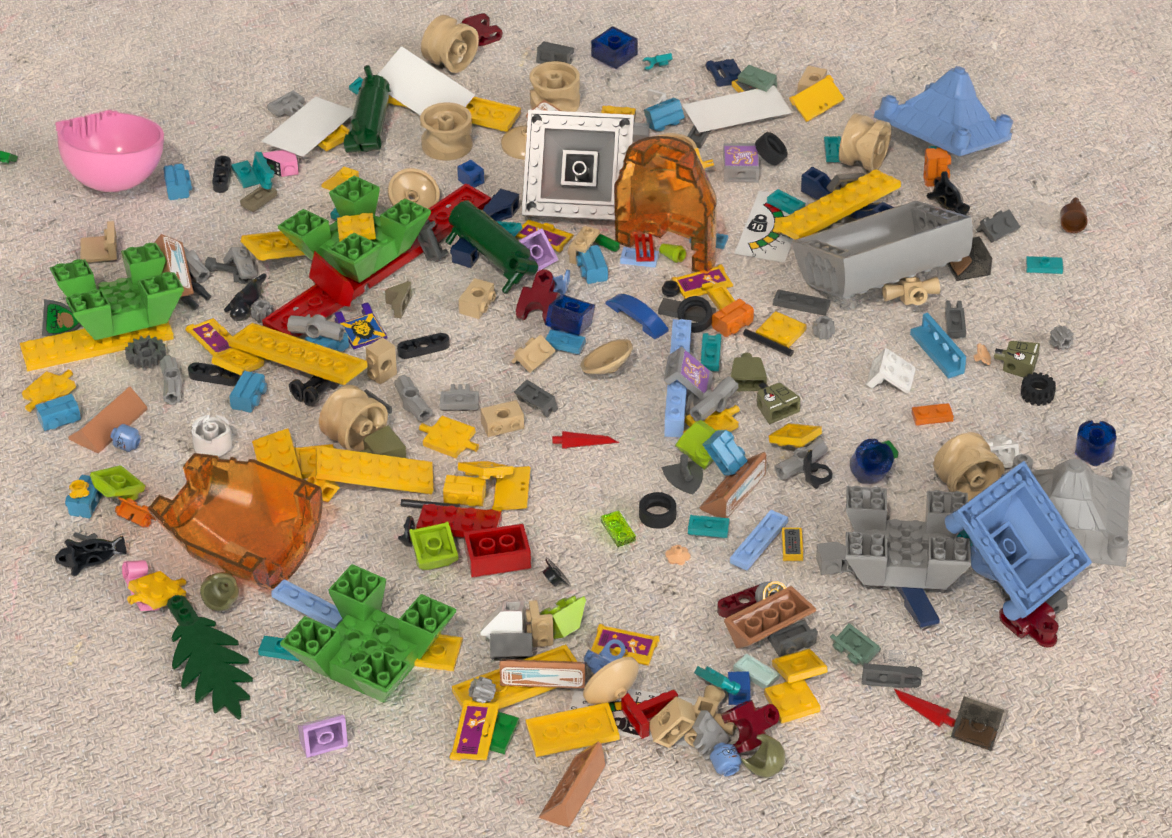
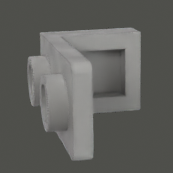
(241, 258)

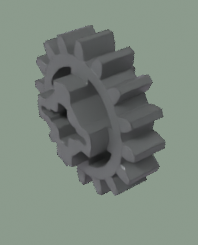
(145, 351)

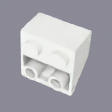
(507, 618)

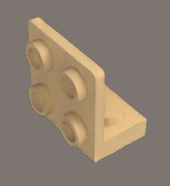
(101, 247)

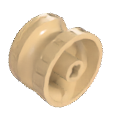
(449, 43)
(556, 84)
(446, 131)
(865, 142)
(351, 417)
(967, 464)

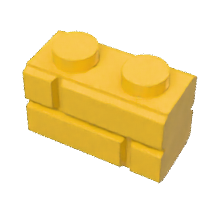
(464, 490)

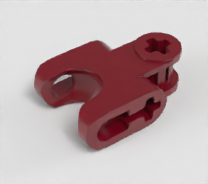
(483, 29)
(537, 296)
(1038, 625)
(750, 723)

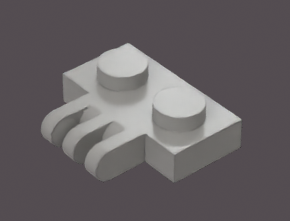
(287, 104)
(459, 398)
(709, 734)

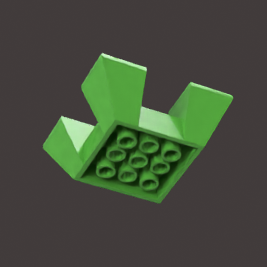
(357, 255)
(125, 304)
(368, 646)

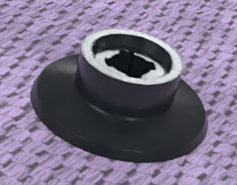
(554, 574)

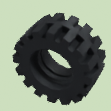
(1038, 381)

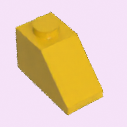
(339, 177)

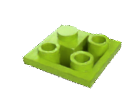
(566, 615)

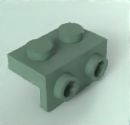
(757, 78)
(855, 644)

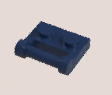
(727, 68)

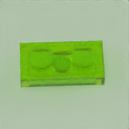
(618, 528)

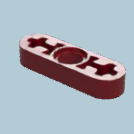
(730, 605)

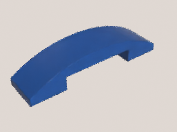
(640, 312)

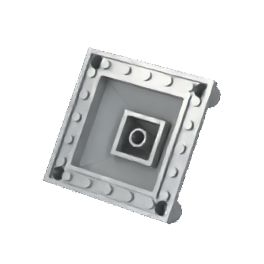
(574, 163)
(1090, 506)

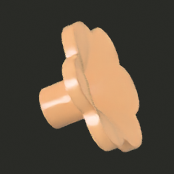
(982, 354)
(677, 555)

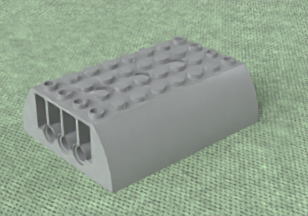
(883, 248)

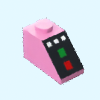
(282, 162)

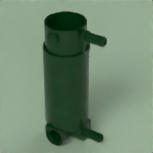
(368, 114)
(492, 242)

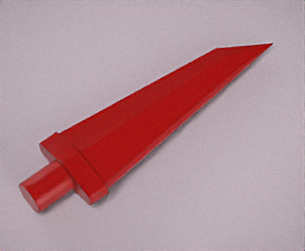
(572, 439)
(931, 711)

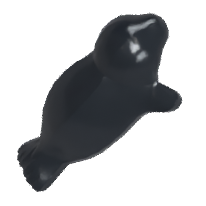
(948, 195)
(245, 298)
(88, 553)

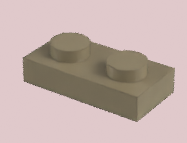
(258, 198)

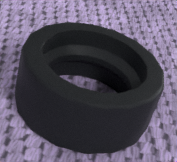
(771, 148)
(700, 302)
(657, 520)

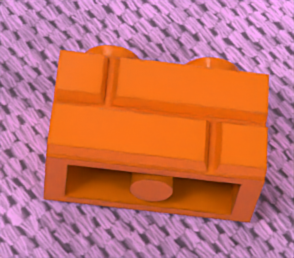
(935, 163)
(732, 317)

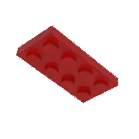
(459, 519)

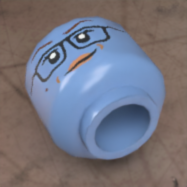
(125, 437)
(725, 759)

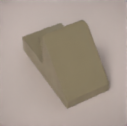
(398, 298)

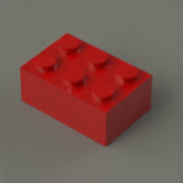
(497, 550)

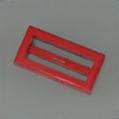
(643, 239)

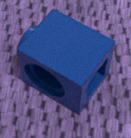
(470, 174)
(744, 693)

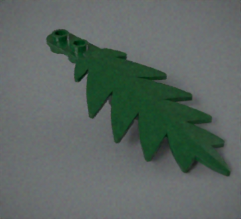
(207, 658)

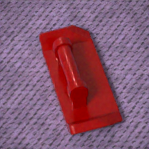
(331, 280)

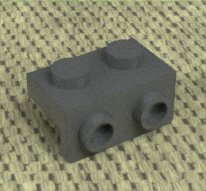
(999, 226)
(793, 638)

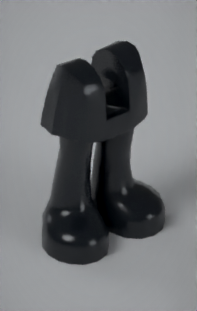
(308, 391)

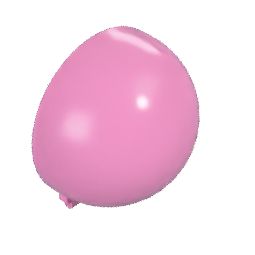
(110, 151)

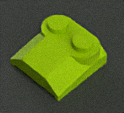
(692, 443)
(117, 483)
(433, 546)

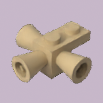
(911, 290)
(712, 697)

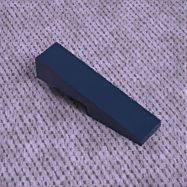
(919, 606)

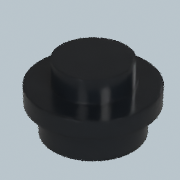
(670, 288)

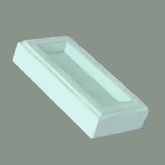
(758, 672)

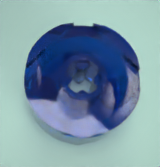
(1095, 442)
(871, 461)

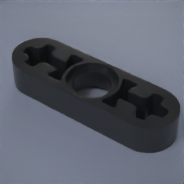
(219, 169)
(406, 348)
(202, 371)

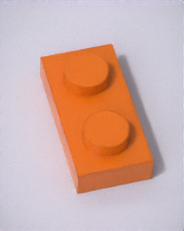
(932, 414)

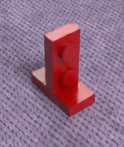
(642, 713)

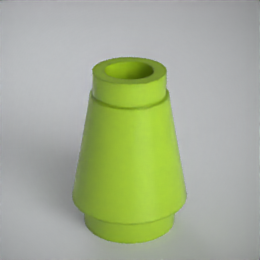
(673, 252)

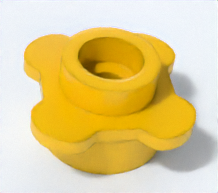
(79, 489)

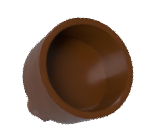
(1073, 216)

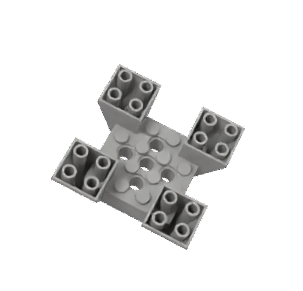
(904, 551)

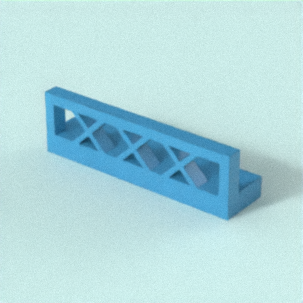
(939, 347)

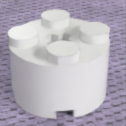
(211, 435)

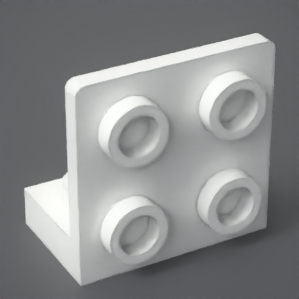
(891, 368)
(1004, 448)

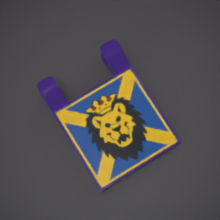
(362, 329)

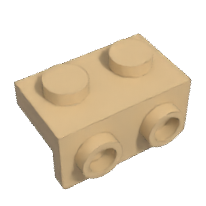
(582, 242)
(534, 353)
(540, 626)

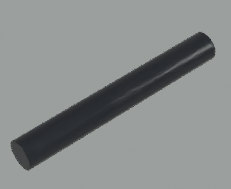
(770, 343)
(419, 504)

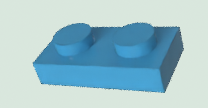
(566, 341)

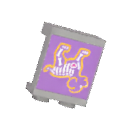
(741, 162)
(689, 372)

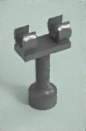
(212, 264)

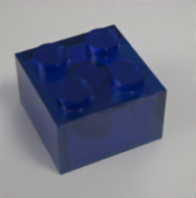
(614, 47)
(570, 315)

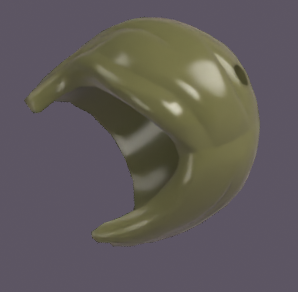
(216, 592)
(768, 759)

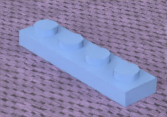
(758, 540)
(307, 603)

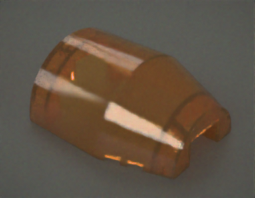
(666, 191)
(242, 518)

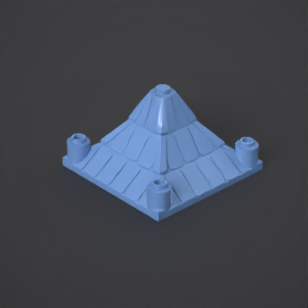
(947, 116)
(1019, 540)

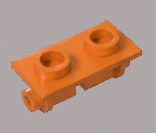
(129, 507)

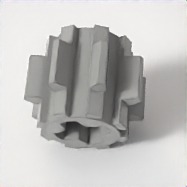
(261, 310)
(823, 327)
(1061, 337)
(482, 690)

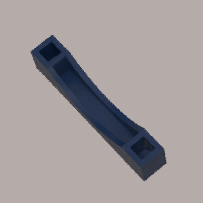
(815, 183)
(501, 207)

